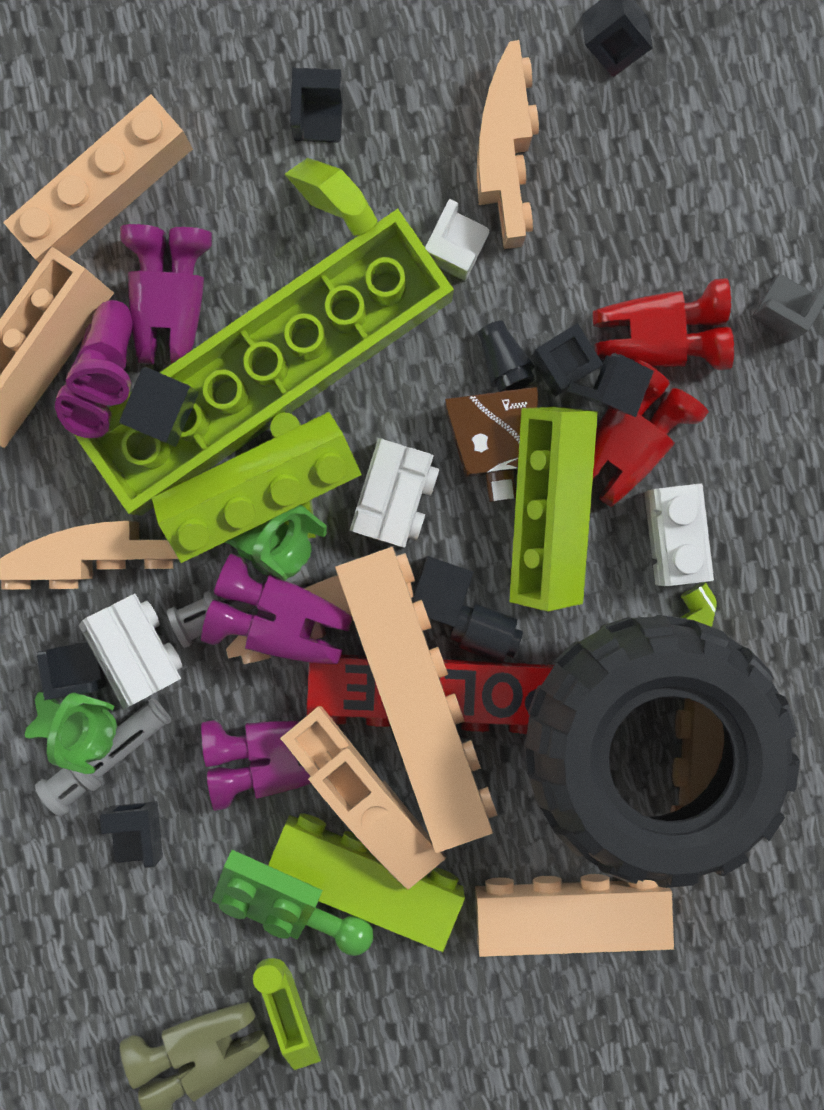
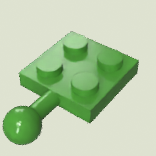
(284, 904)

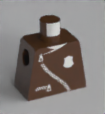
(489, 436)

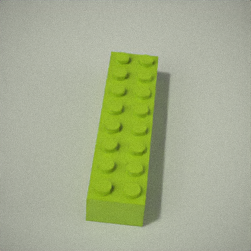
(279, 358)

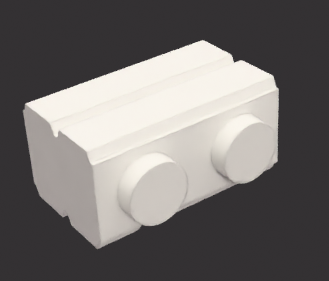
(393, 493)
(679, 535)
(131, 650)

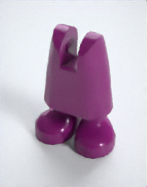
(162, 297)
(97, 373)
(283, 618)
(271, 767)

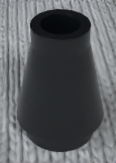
(505, 359)

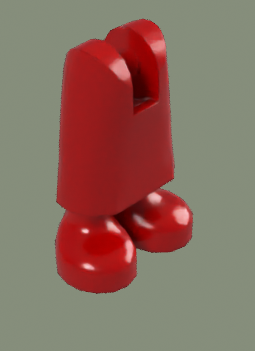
(661, 329)
(640, 444)

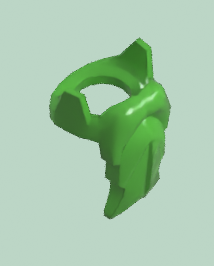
(280, 548)
(75, 730)

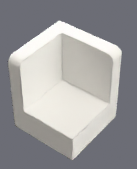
(456, 242)

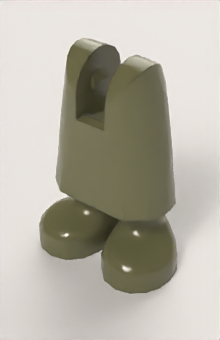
(199, 1050)

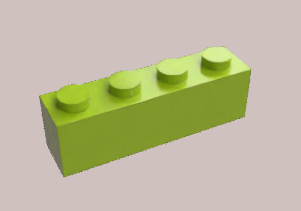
(255, 487)
(552, 507)
(363, 886)

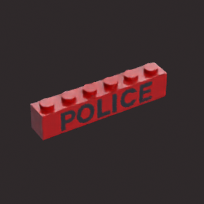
(483, 689)

